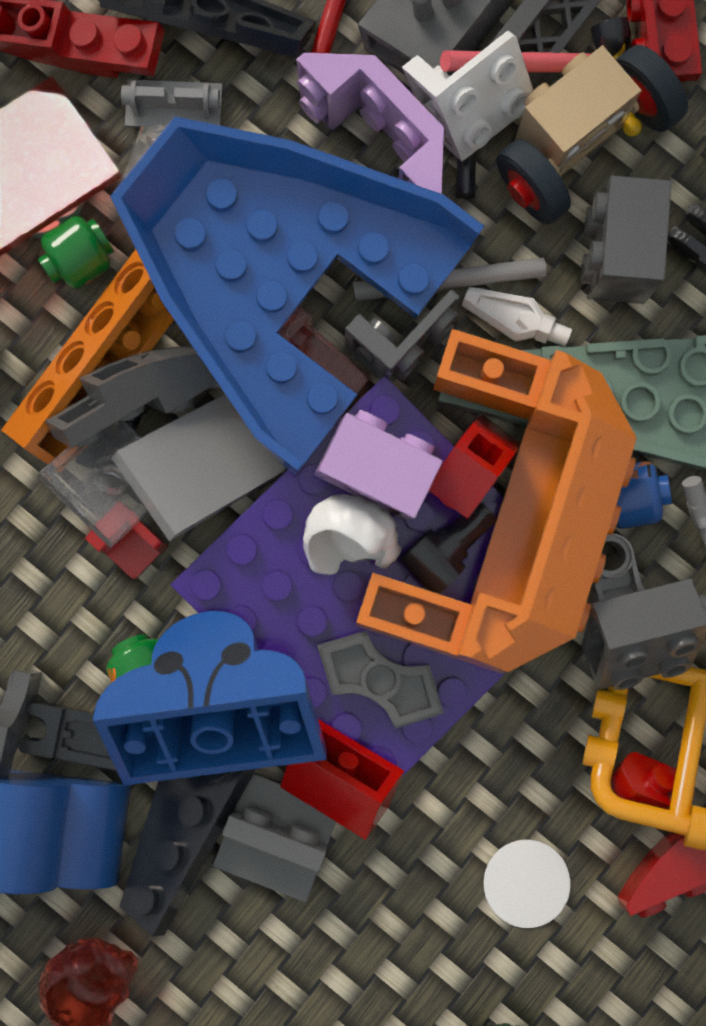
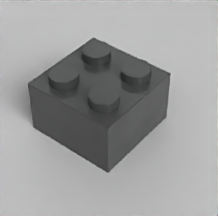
(627, 239)

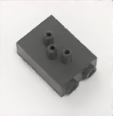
(426, 28)

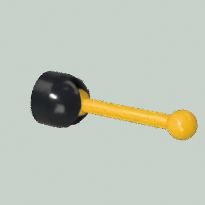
(616, 38)

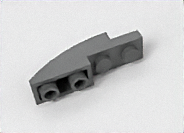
(119, 390)

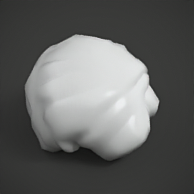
(350, 531)

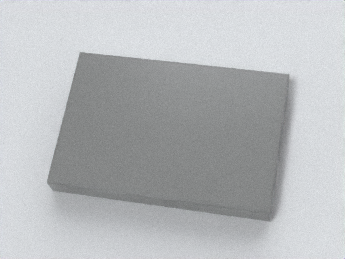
(196, 466)

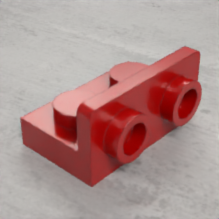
(670, 31)

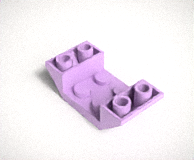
(340, 83)

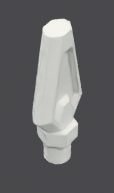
(515, 316)

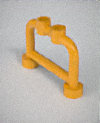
(602, 751)

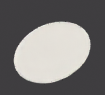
(527, 883)

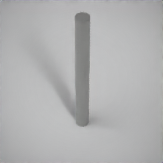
(472, 276)

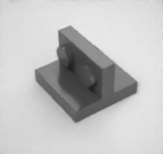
(274, 839)

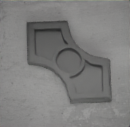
(358, 668)
(20, 691)

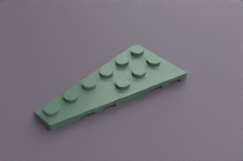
(656, 386)

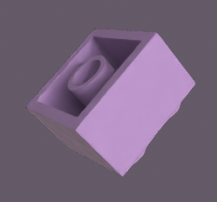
(379, 465)

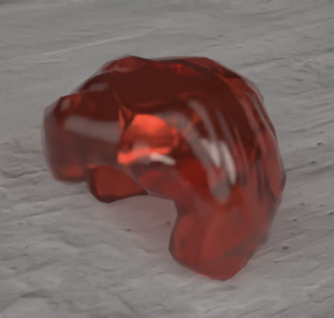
(86, 983)

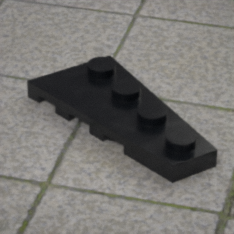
(175, 843)

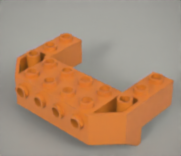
(549, 521)

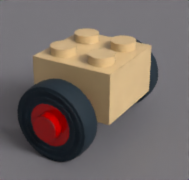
(578, 116)

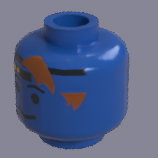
(643, 497)

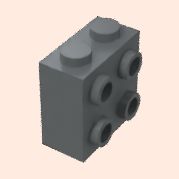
(644, 634)

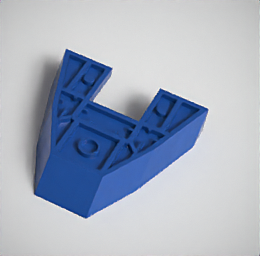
(242, 235)

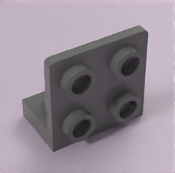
(373, 344)

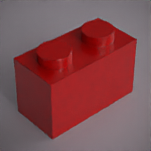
(347, 787)

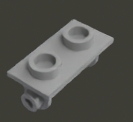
(159, 101)

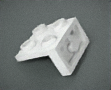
(477, 97)

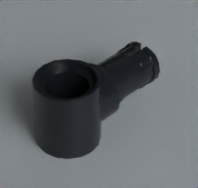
(439, 555)

